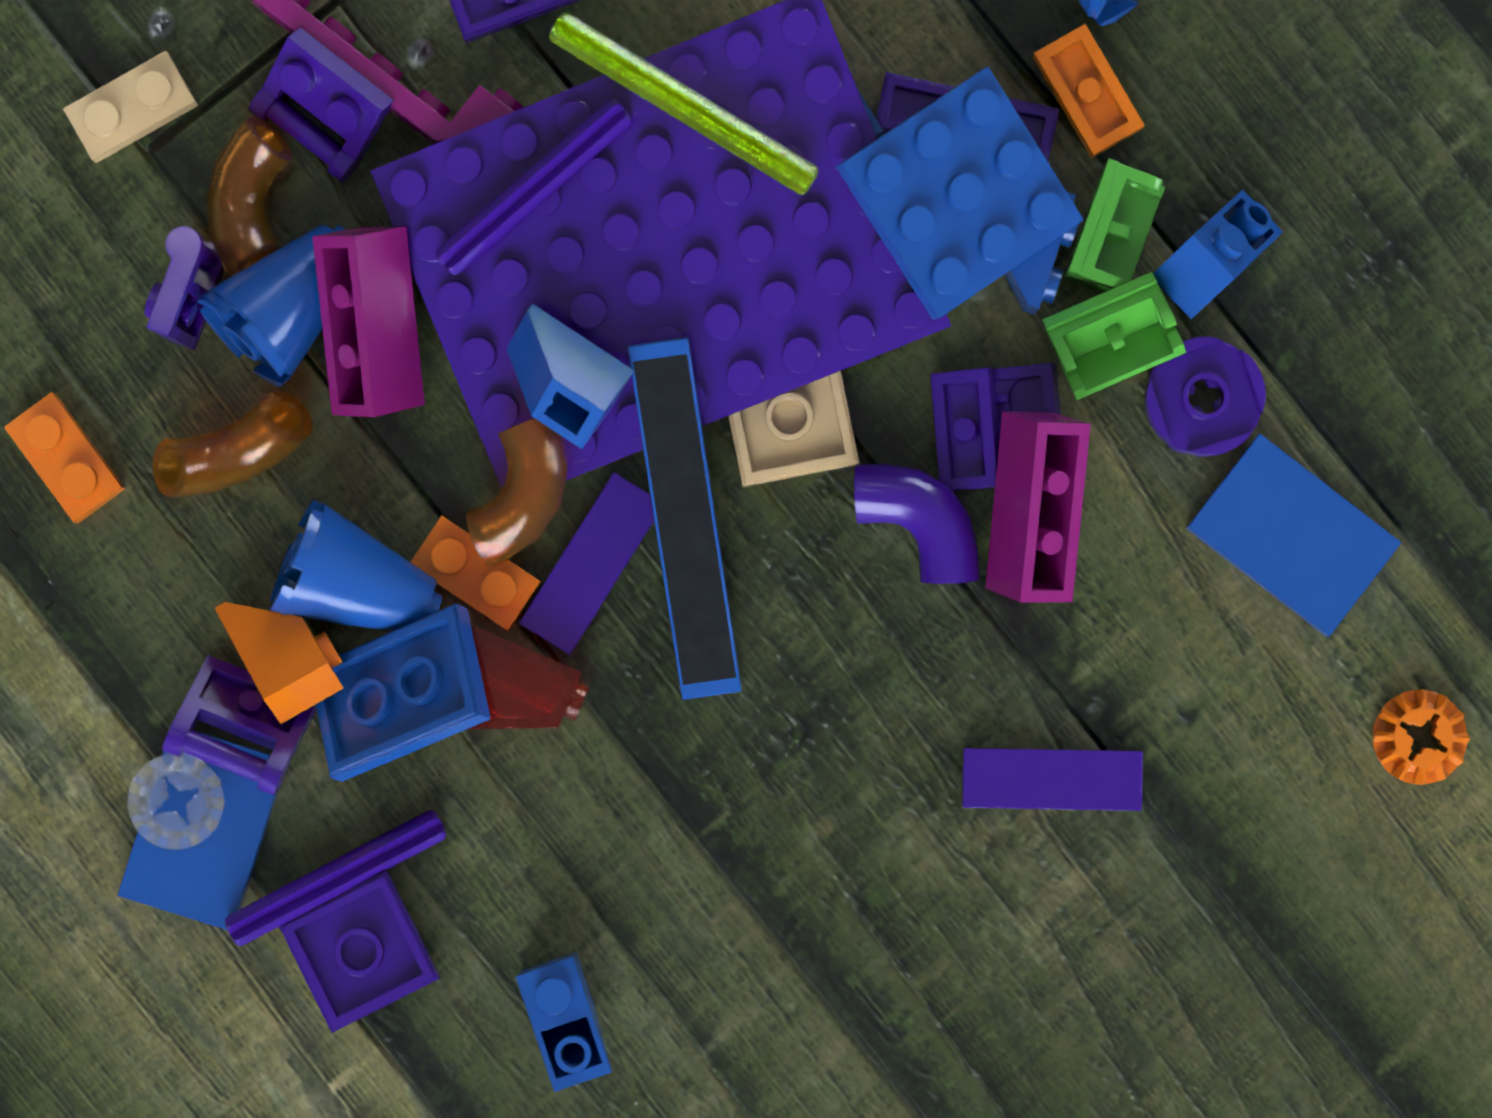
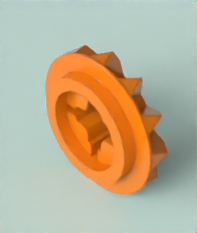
(1394, 744)

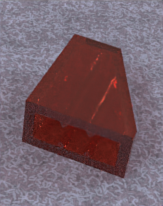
(525, 685)

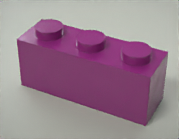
(368, 321)
(1037, 506)

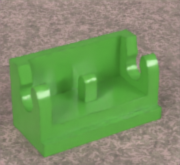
(1114, 227)
(1114, 336)

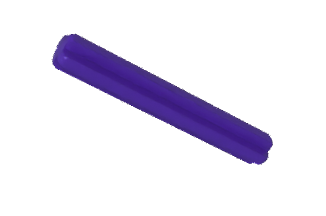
(534, 186)
(335, 878)

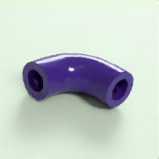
(925, 509)

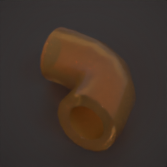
(239, 194)
(233, 452)
(528, 497)

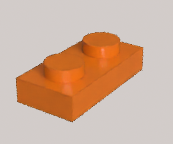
(1088, 91)
(64, 457)
(492, 590)

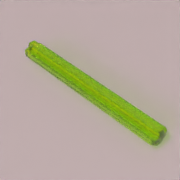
(683, 103)

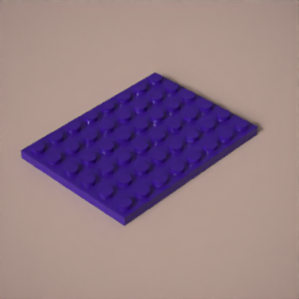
(667, 235)

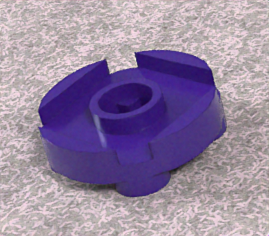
(1235, 413)

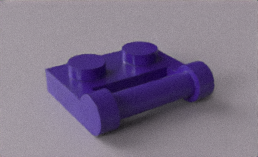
(329, 92)
(191, 272)
(231, 701)

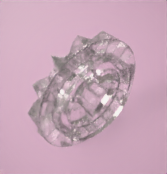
(149, 791)

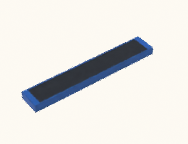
(685, 517)

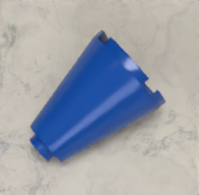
(270, 308)
(349, 577)

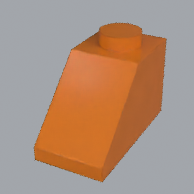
(282, 657)

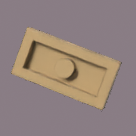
(130, 107)

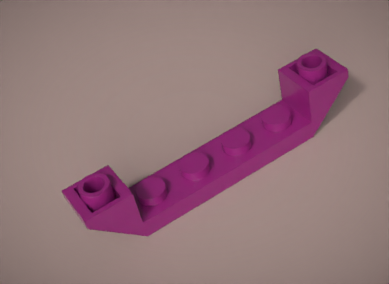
(420, 112)

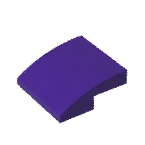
(970, 415)

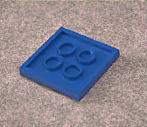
(960, 193)

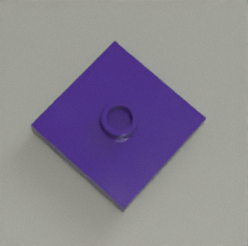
(359, 951)

